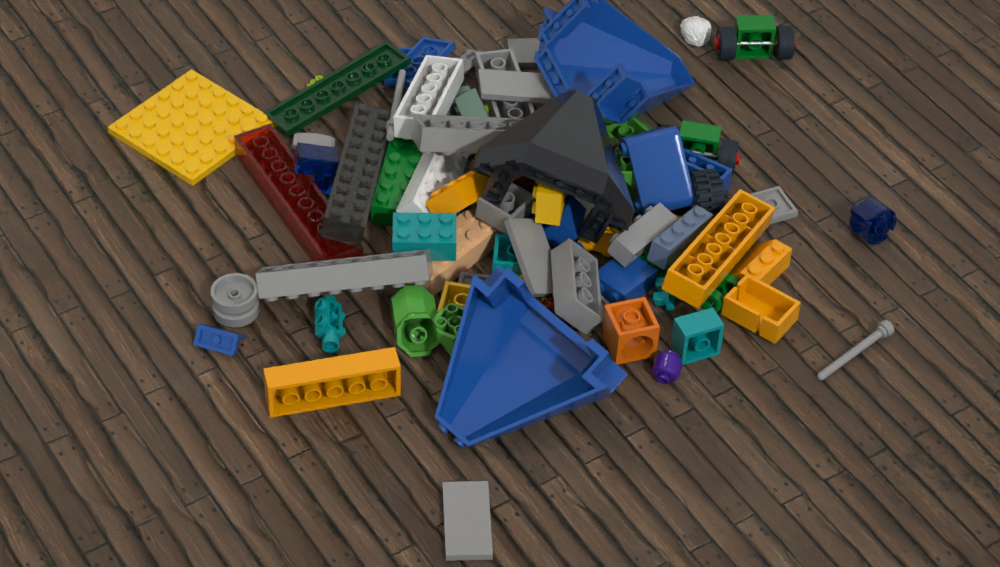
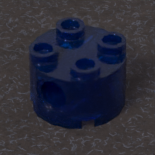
(872, 220)

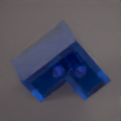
(319, 163)

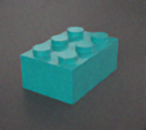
(425, 231)

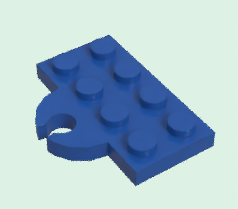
(423, 47)

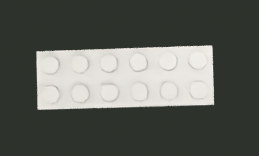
(429, 92)
(429, 176)

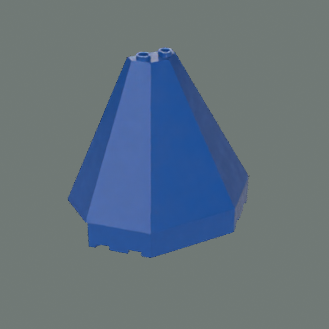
(608, 58)
(516, 364)

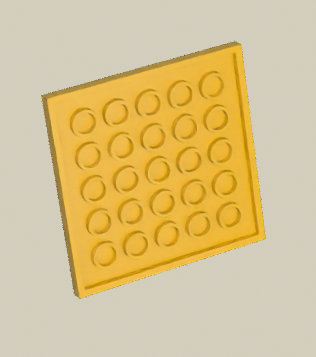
(188, 126)

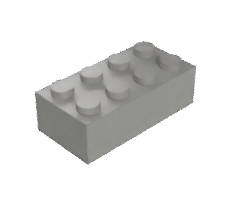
(576, 286)

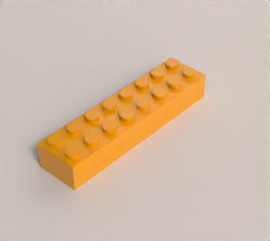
(718, 248)

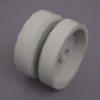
(235, 300)

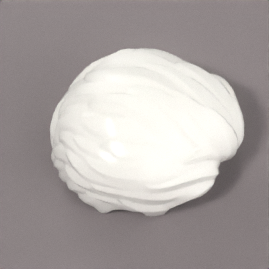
(696, 30)

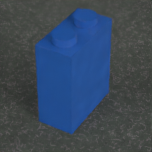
(626, 283)

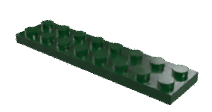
(337, 88)

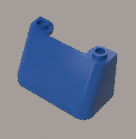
(658, 169)

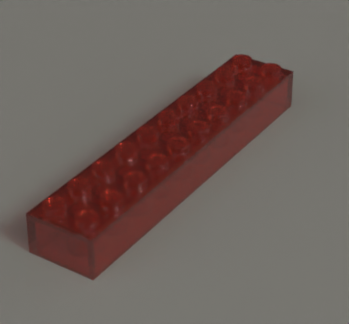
(290, 193)

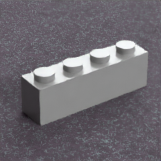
(638, 238)

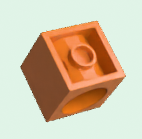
(630, 330)

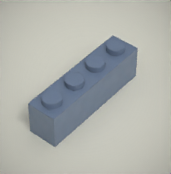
(677, 238)

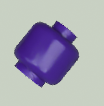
(666, 367)

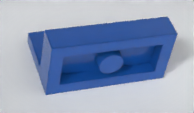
(218, 339)

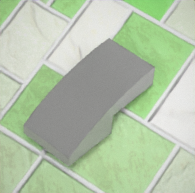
(313, 138)

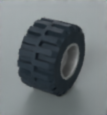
(707, 190)

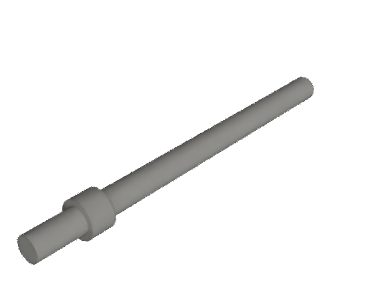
(396, 102)

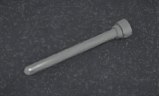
(883, 330)

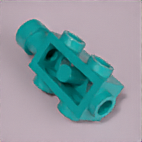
(329, 323)

